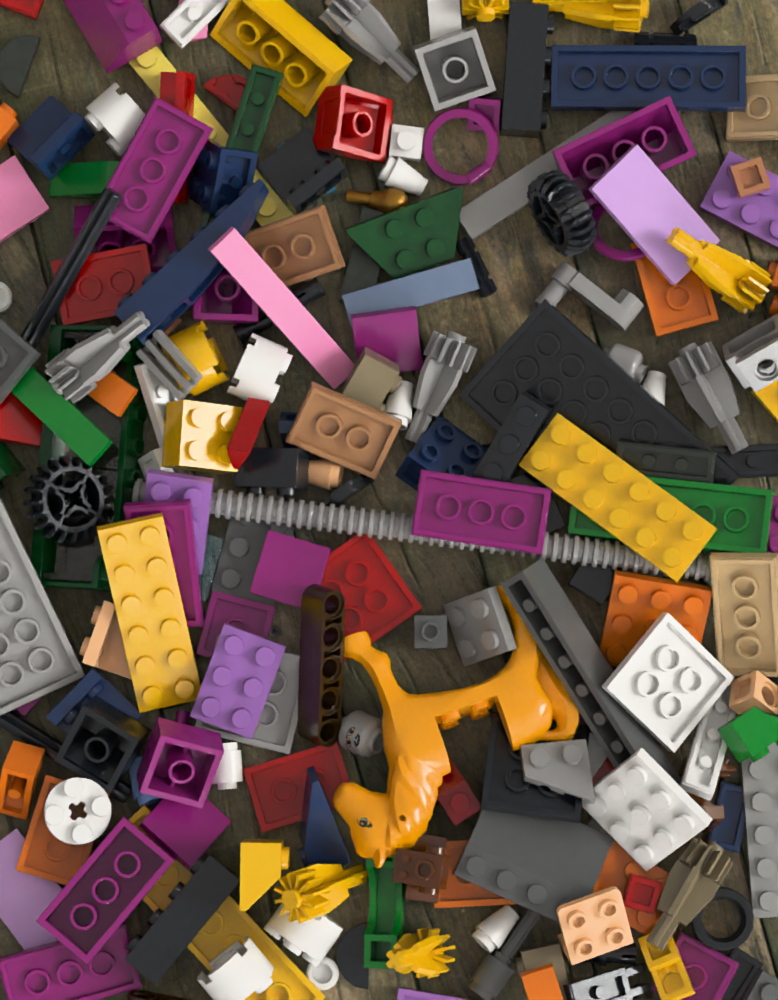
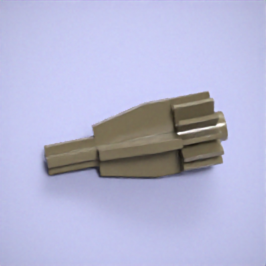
(689, 887)

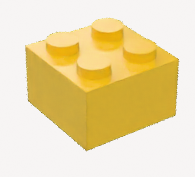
(199, 436)

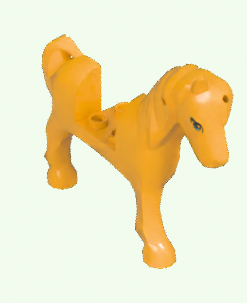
(527, 702)

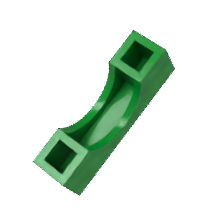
(750, 734)
(385, 914)

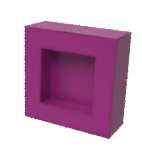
(490, 108)

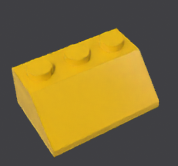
(260, 867)

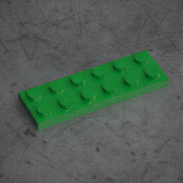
(736, 511)

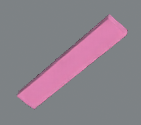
(282, 307)

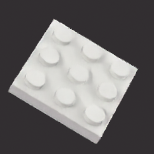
(668, 682)
(645, 810)

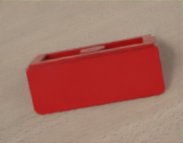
(246, 430)

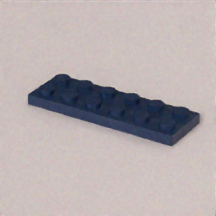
(643, 74)

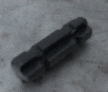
(657, 38)
(466, 248)

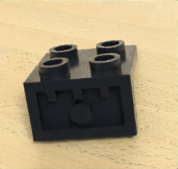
(301, 171)

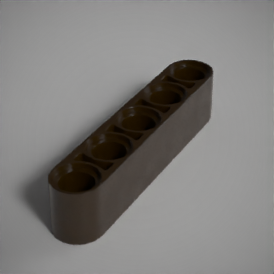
(321, 665)

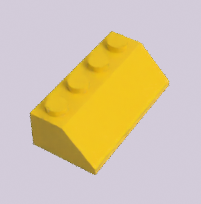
(283, 41)

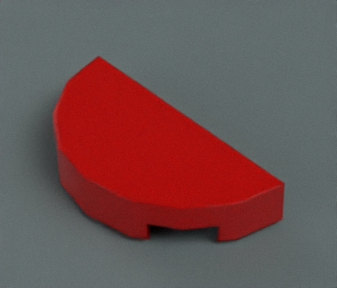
(227, 89)

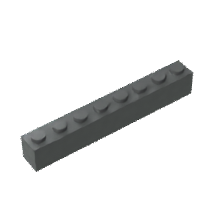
(578, 664)

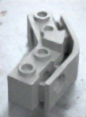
(755, 355)

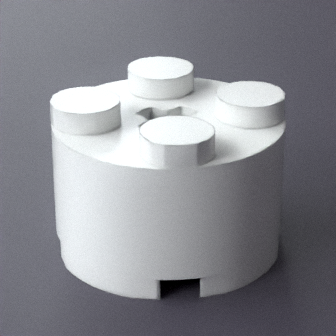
(116, 117)
(259, 370)
(96, 808)
(312, 937)
(237, 972)

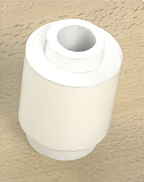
(230, 768)

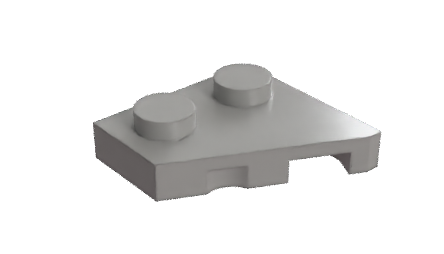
(560, 766)

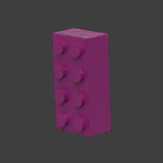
(105, 890)

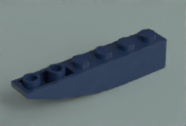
(192, 269)

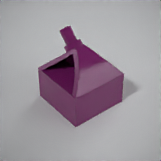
(180, 761)

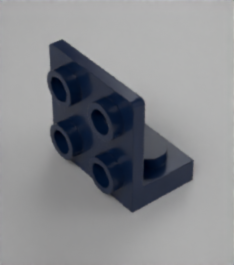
(51, 137)
(220, 175)
(442, 450)
(90, 686)

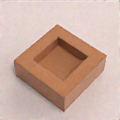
(749, 177)

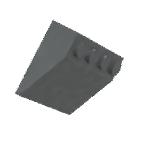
(533, 859)

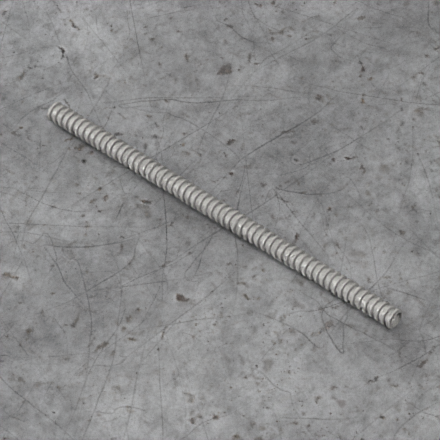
(400, 527)

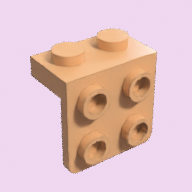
(105, 646)
(593, 925)

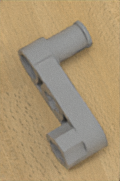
(617, 311)

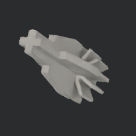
(368, 33)
(89, 361)
(438, 378)
(709, 391)

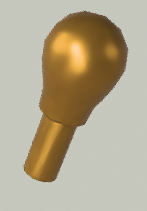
(382, 200)

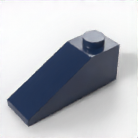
(318, 828)

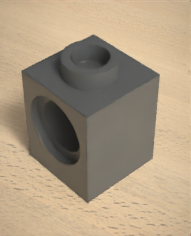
(430, 632)

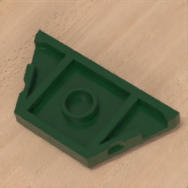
(413, 234)

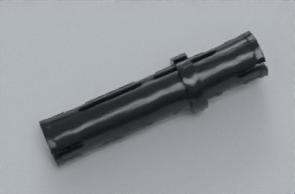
(305, 294)

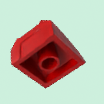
(353, 124)

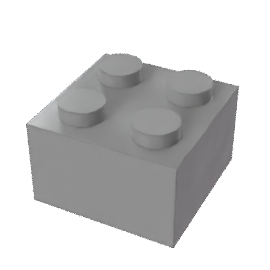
(454, 68)

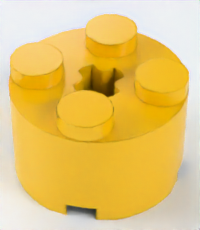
(202, 354)

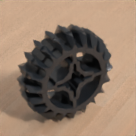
(562, 213)
(82, 480)

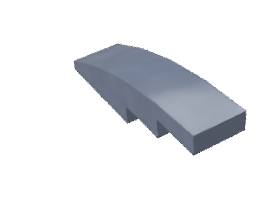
(415, 289)

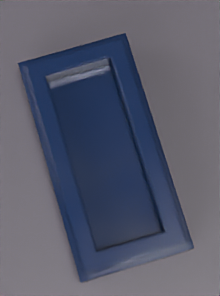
(730, 830)

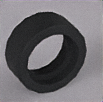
(743, 930)

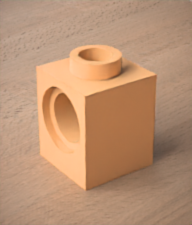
(752, 691)

